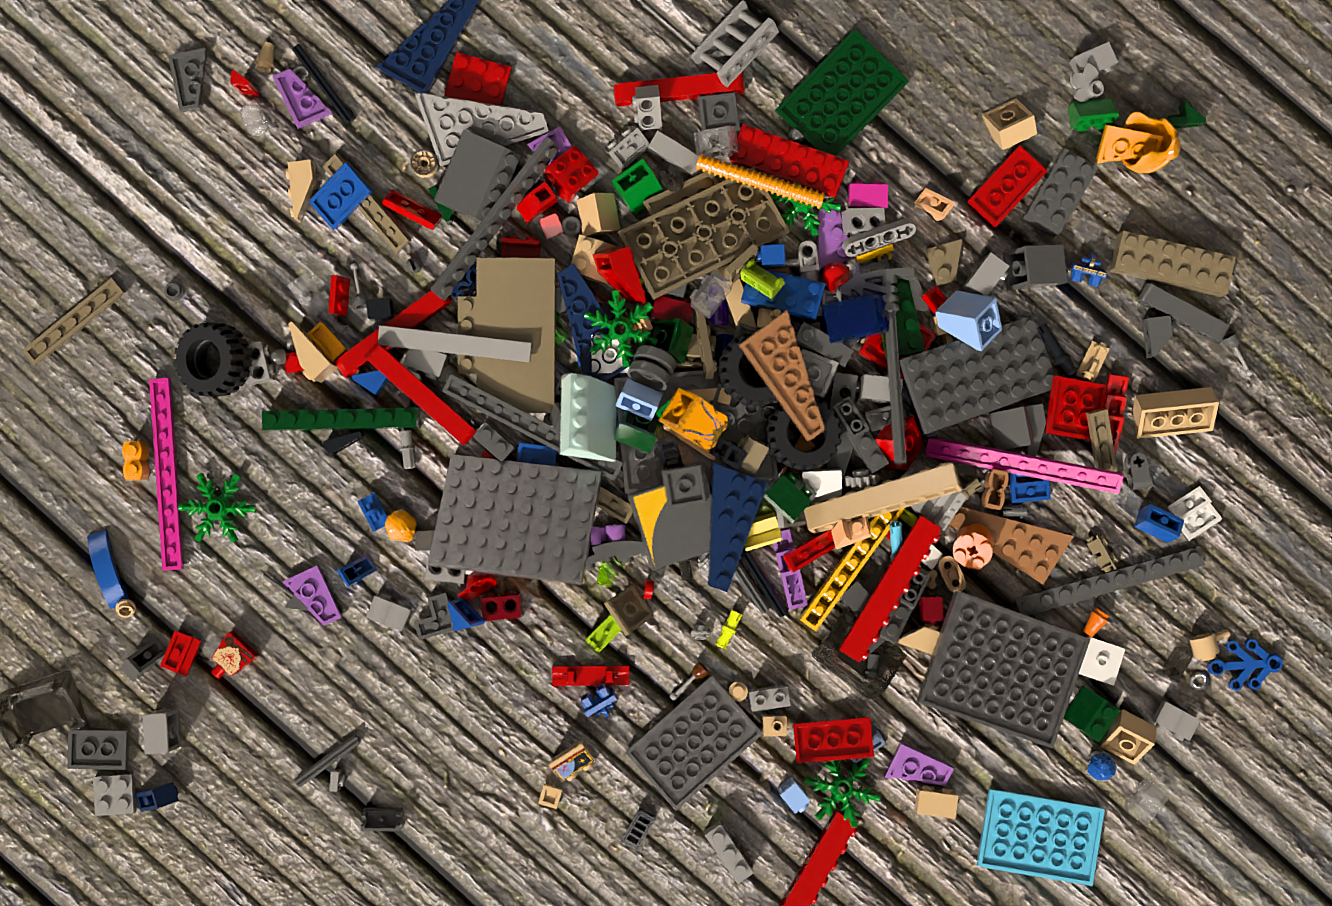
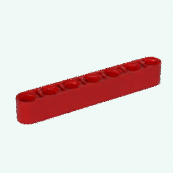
(679, 88)
(409, 318)
(420, 394)

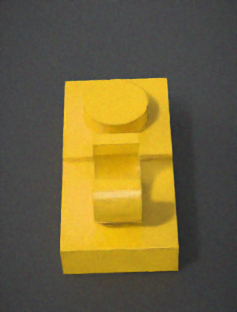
(876, 253)

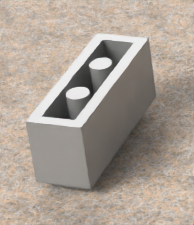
(728, 852)

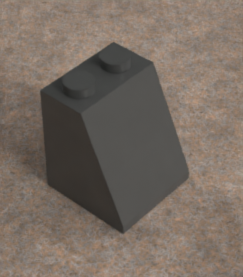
(1035, 267)

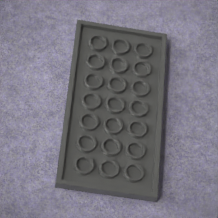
(964, 383)

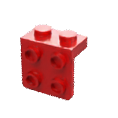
(570, 173)

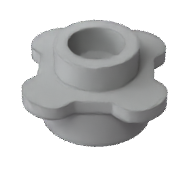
(700, 632)

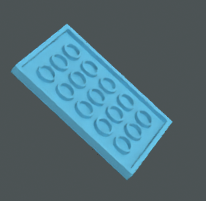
(1040, 837)

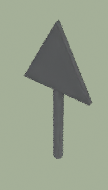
(294, 602)

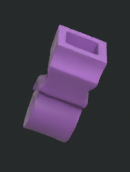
(608, 534)

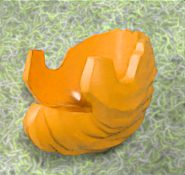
(400, 526)

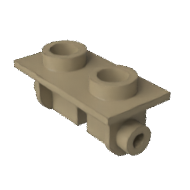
(1107, 558)

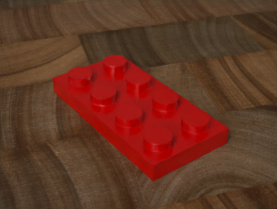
(1007, 186)
(833, 740)

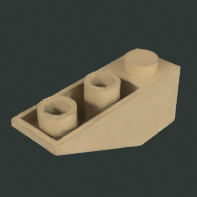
(302, 184)

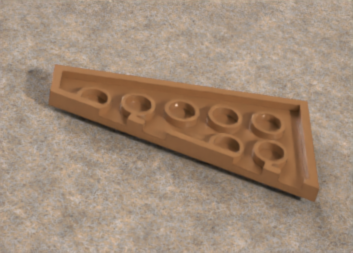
(781, 366)
(1020, 544)

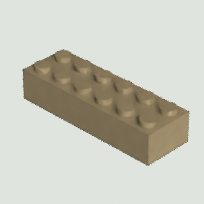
(1172, 264)

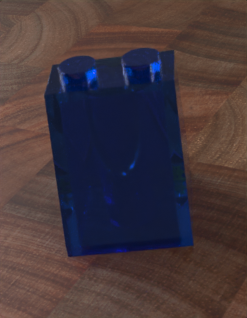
(856, 318)

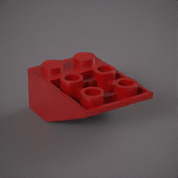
(619, 271)

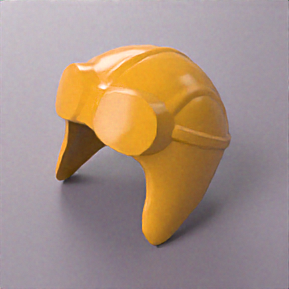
(1169, 146)

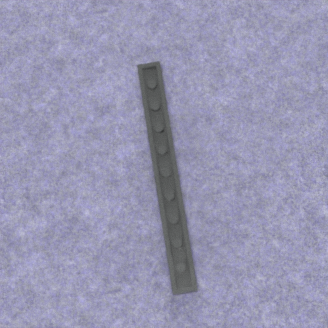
(494, 219)
(520, 421)
(1109, 581)

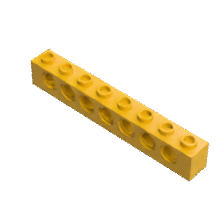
(846, 571)

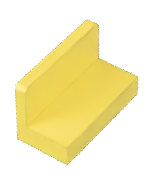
(763, 532)

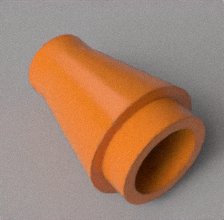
(1095, 622)

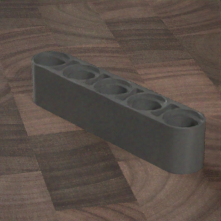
(1183, 313)

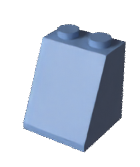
(970, 318)

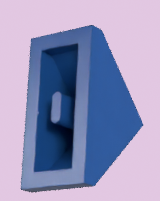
(373, 381)
(357, 570)
(463, 615)

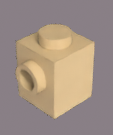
(775, 724)

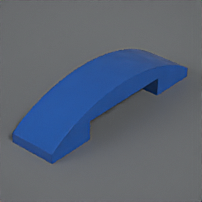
(105, 568)

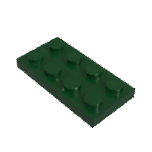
(908, 328)

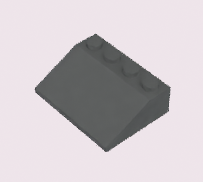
(476, 176)

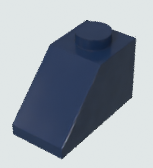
(157, 797)

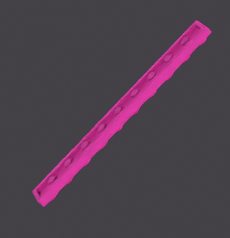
(1024, 464)
(166, 474)

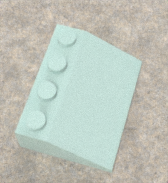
(588, 418)

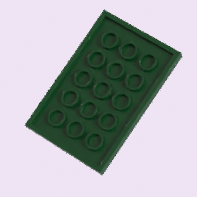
(842, 95)

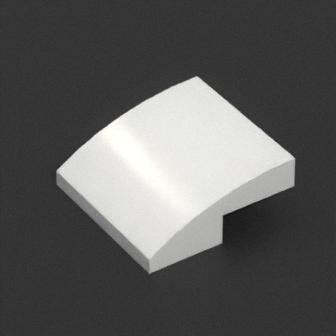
(825, 483)
(1196, 512)

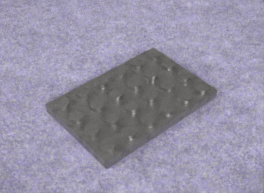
(693, 742)

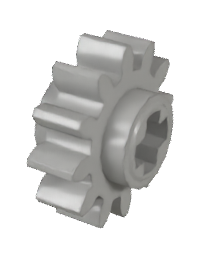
(861, 478)

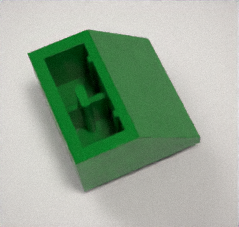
(1092, 114)
(636, 186)

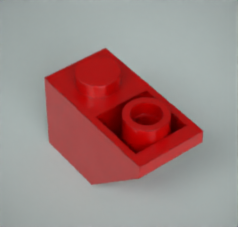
(536, 202)

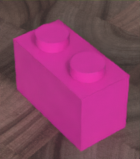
(867, 195)

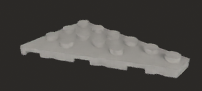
(500, 124)

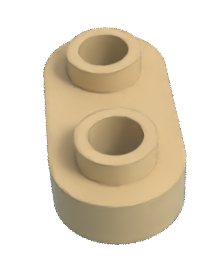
(951, 574)

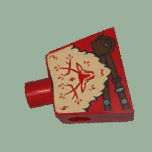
(232, 655)

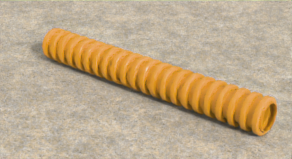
(760, 181)

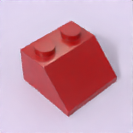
(913, 443)

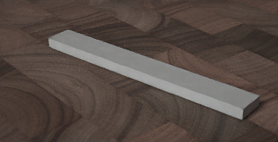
(455, 343)

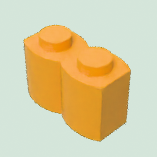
(136, 462)

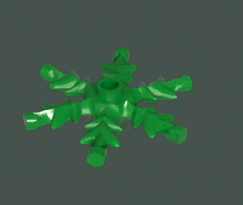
(811, 222)
(614, 333)
(210, 507)
(849, 790)

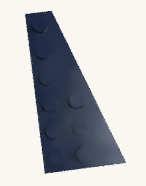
(428, 48)
(578, 300)
(731, 518)

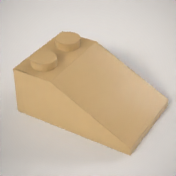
(584, 259)
(311, 358)

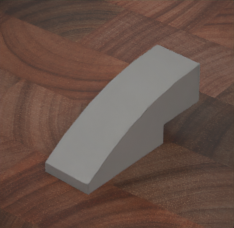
(674, 153)

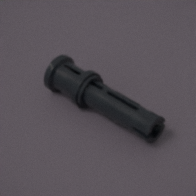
(1061, 358)

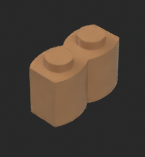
(995, 484)

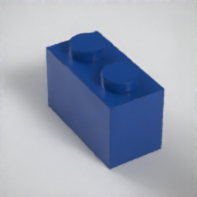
(771, 256)
(1159, 523)

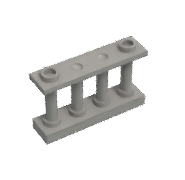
(747, 52)

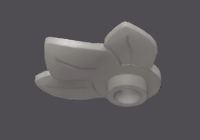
(1085, 83)

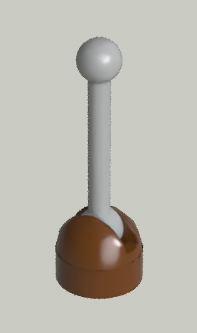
(698, 671)

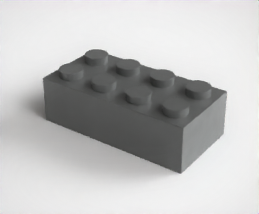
(1060, 192)

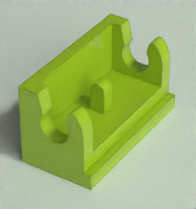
(761, 279)
(603, 633)

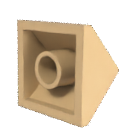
(598, 214)

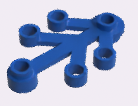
(1248, 664)

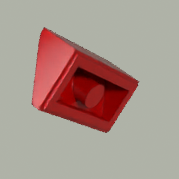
(242, 84)

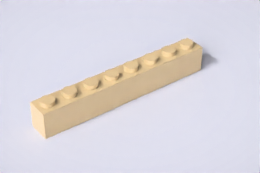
(883, 498)

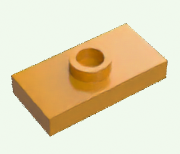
(327, 341)

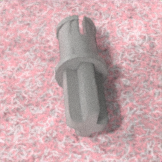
(407, 449)

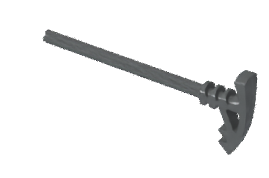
(889, 279)

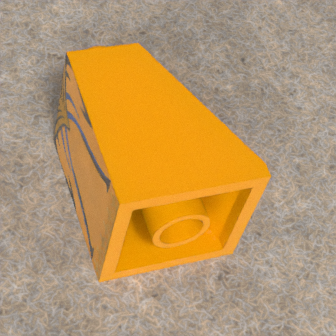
(694, 419)

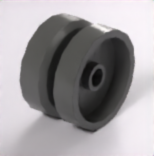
(652, 367)

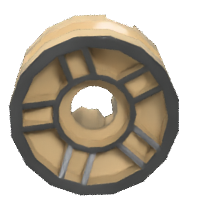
(416, 163)

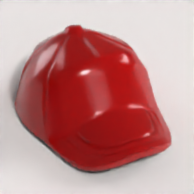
(835, 275)
(477, 584)

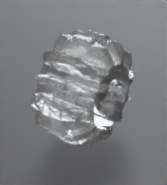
(254, 119)

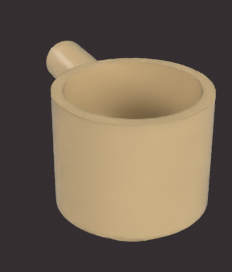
(766, 316)
(1206, 646)

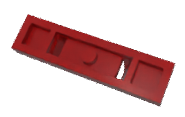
(590, 675)

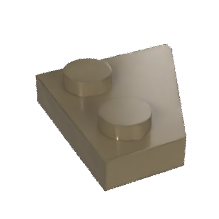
(944, 261)

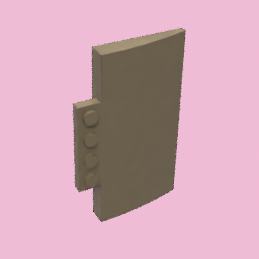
(699, 230)
(516, 305)

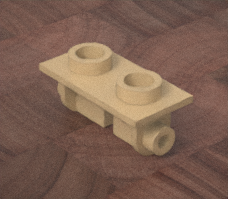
(1092, 361)

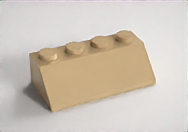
(1175, 412)

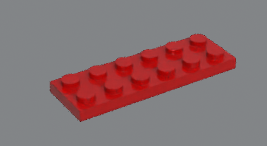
(789, 161)

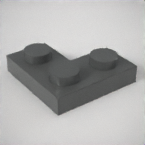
(440, 620)

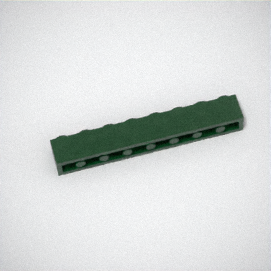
(341, 419)

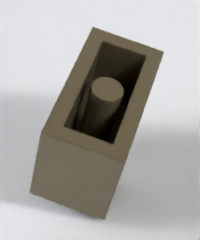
(756, 452)

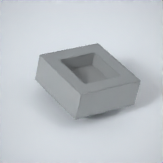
(336, 780)

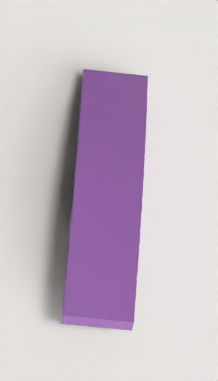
(791, 581)

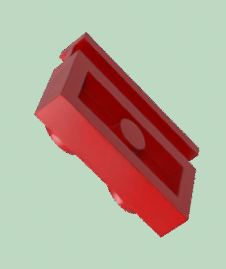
(181, 653)

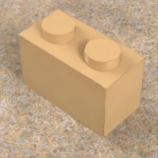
(936, 802)

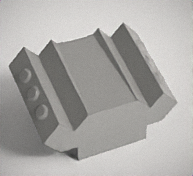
(938, 510)

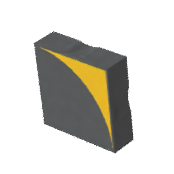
(671, 533)

